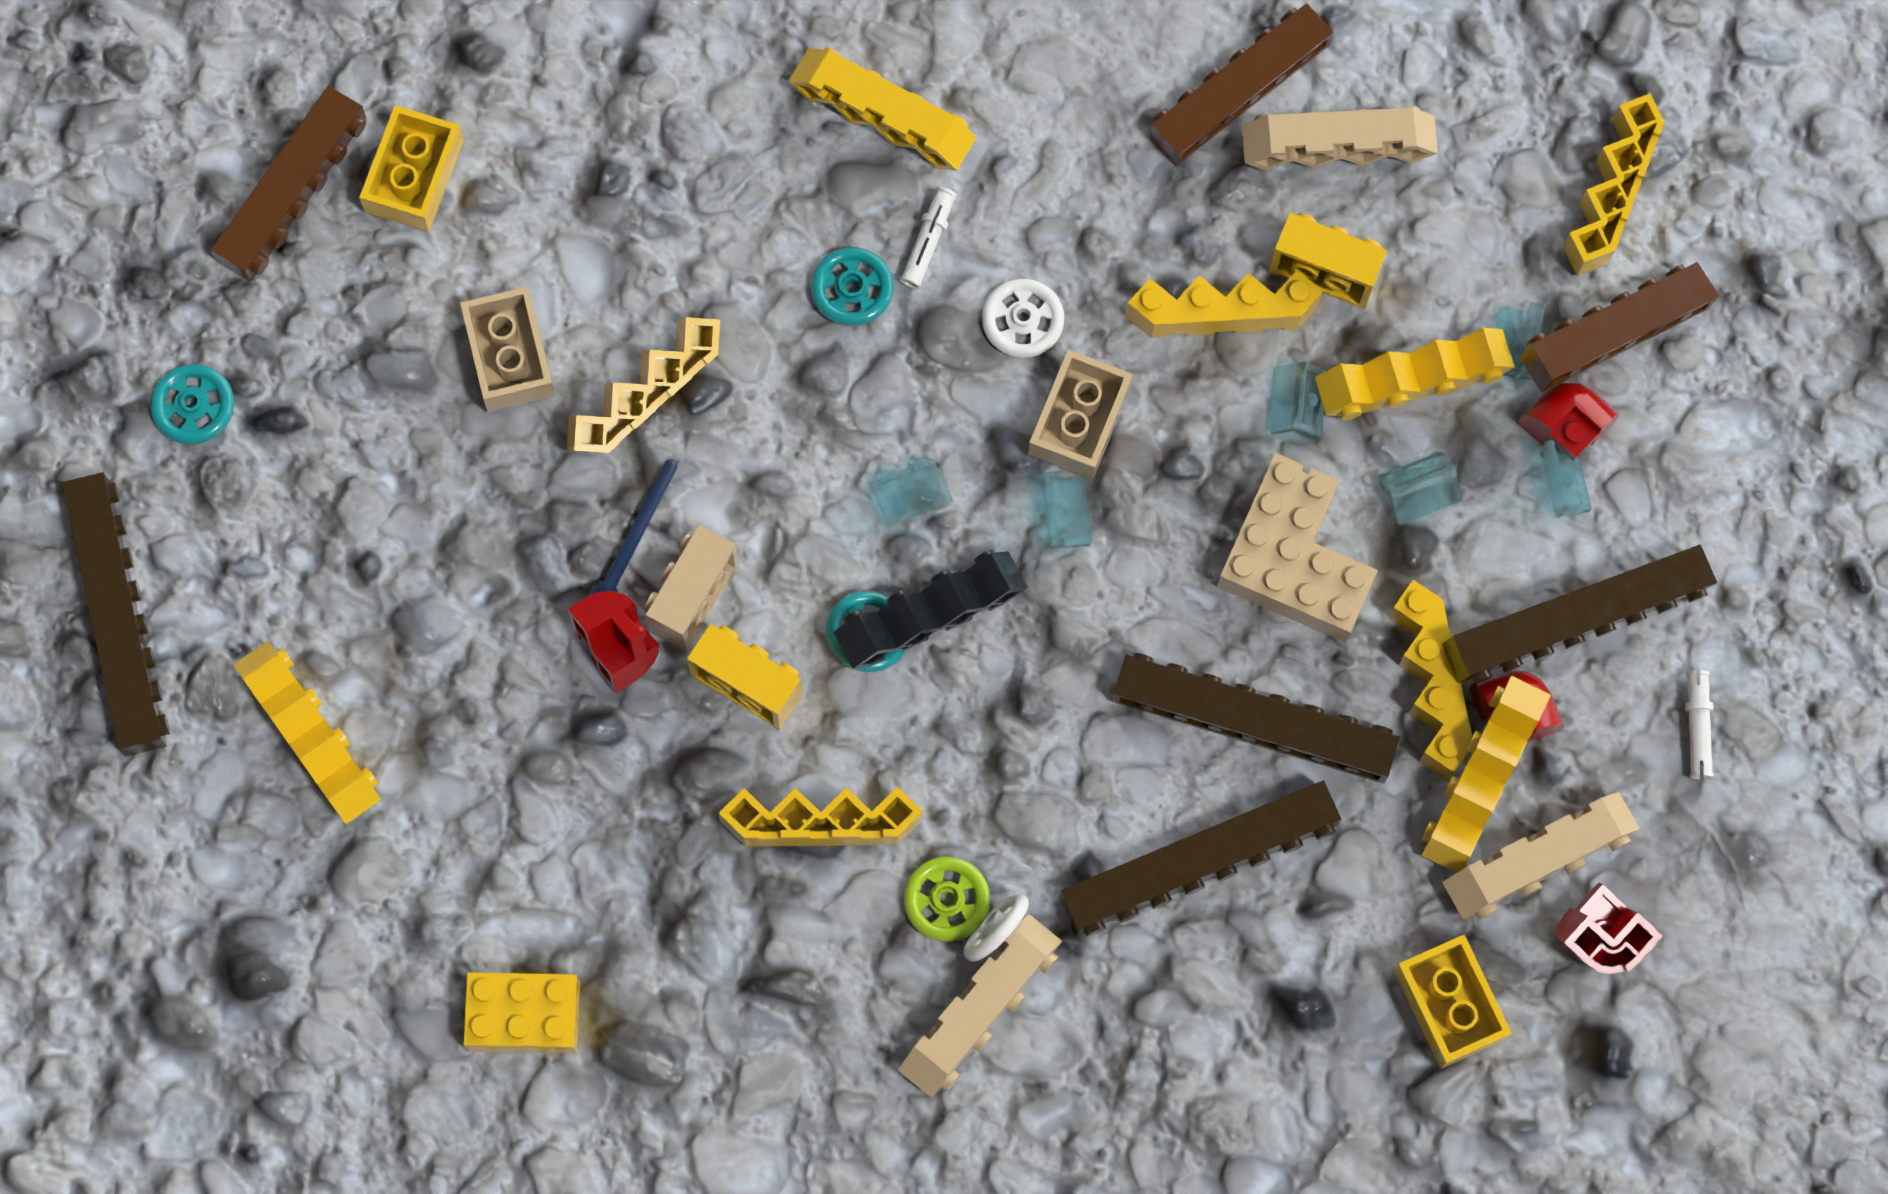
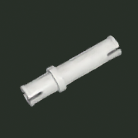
(941, 202)
(1699, 724)

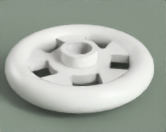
(1040, 340)
(996, 927)

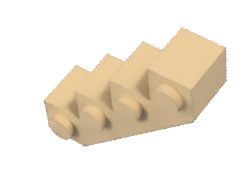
(1349, 135)
(1533, 859)
(972, 1013)

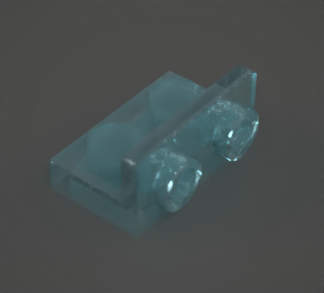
(911, 490)

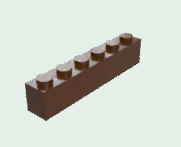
(1240, 84)
(289, 184)
(1619, 326)

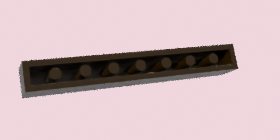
(115, 614)
(1578, 614)
(1256, 718)
(1200, 858)

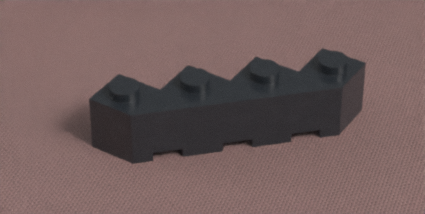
(917, 615)

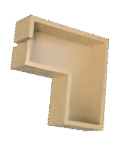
(1281, 564)

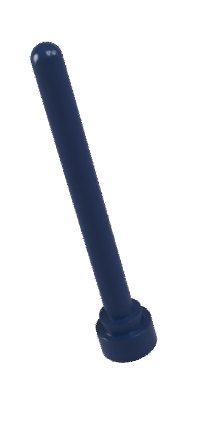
(637, 529)

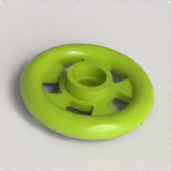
(969, 879)

